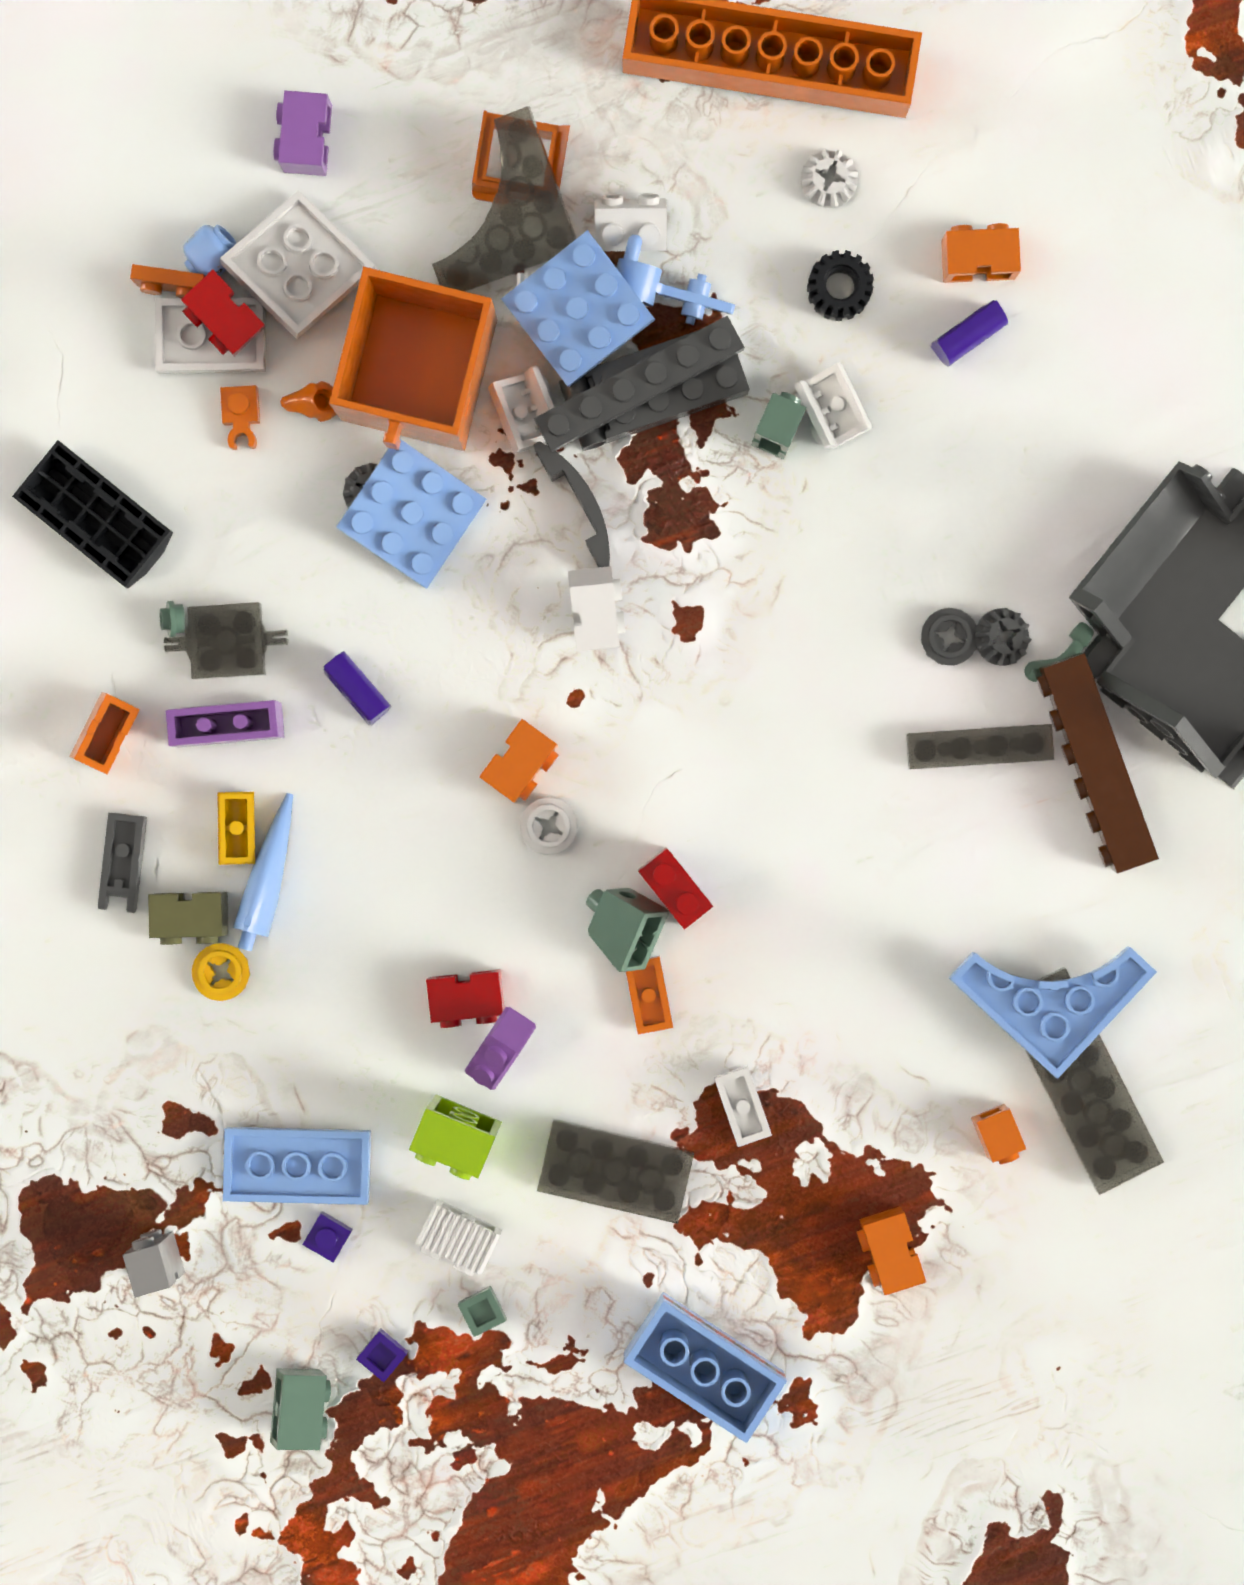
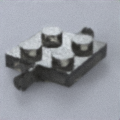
(226, 641)

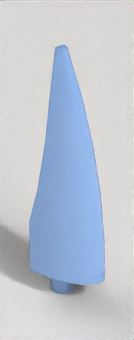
(265, 880)

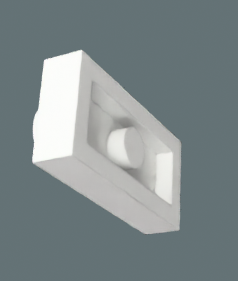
(742, 1106)

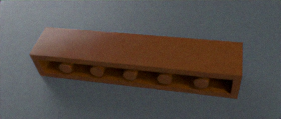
(1097, 762)

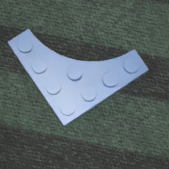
(1055, 1016)

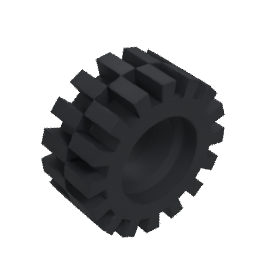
(855, 270)

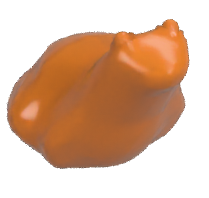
(311, 401)

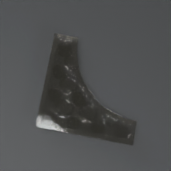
(525, 219)

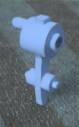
(645, 283)

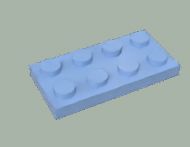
(296, 1165)

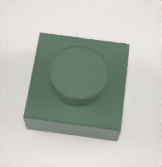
(482, 1311)

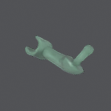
(1082, 637)

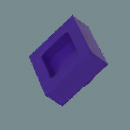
(327, 1236)
(382, 1355)

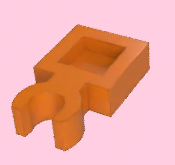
(240, 409)

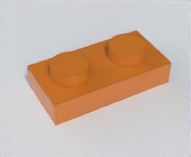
(155, 280)
(649, 998)

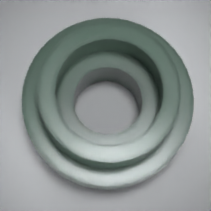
(172, 618)

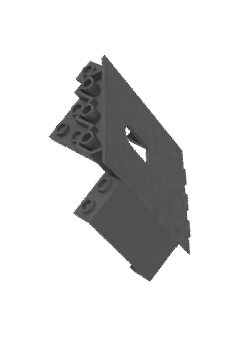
(1158, 615)

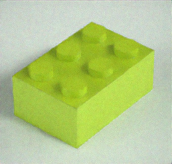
(454, 1137)

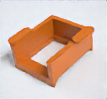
(486, 187)

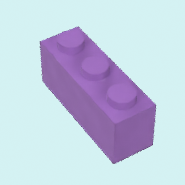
(225, 723)

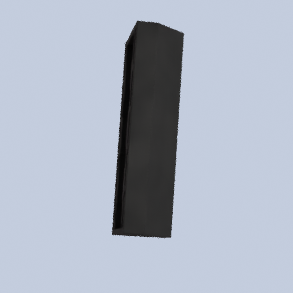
(94, 515)

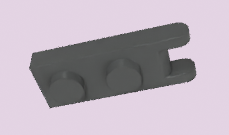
(122, 859)

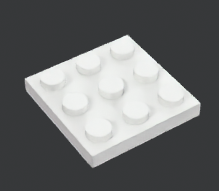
(296, 264)

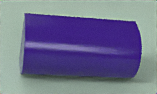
(970, 333)
(356, 688)

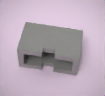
(153, 1262)

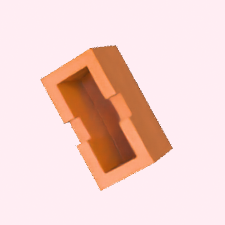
(981, 251)
(104, 733)
(526, 756)
(893, 1263)

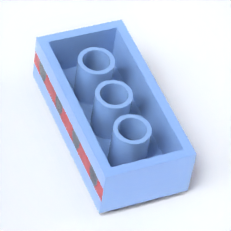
(704, 1367)

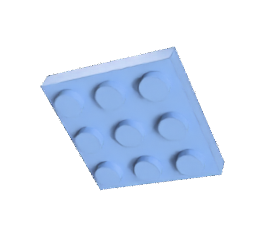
(578, 309)
(411, 513)

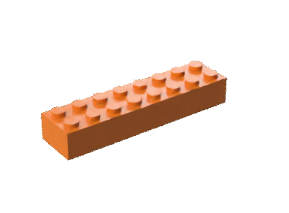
(773, 53)

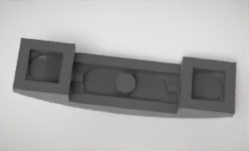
(558, 466)

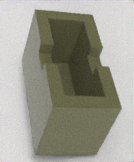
(175, 917)

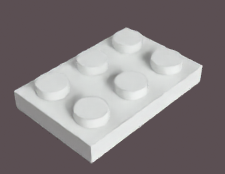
(186, 349)

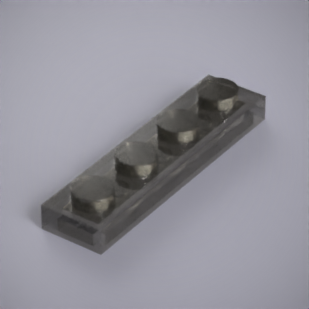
(980, 746)

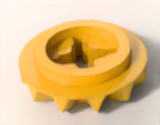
(204, 974)

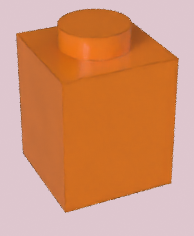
(999, 1134)

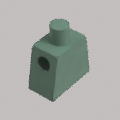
(625, 926)

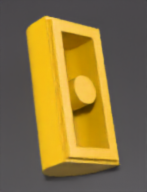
(236, 828)

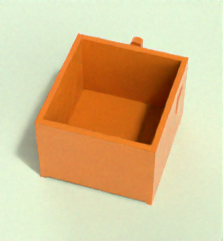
(413, 359)

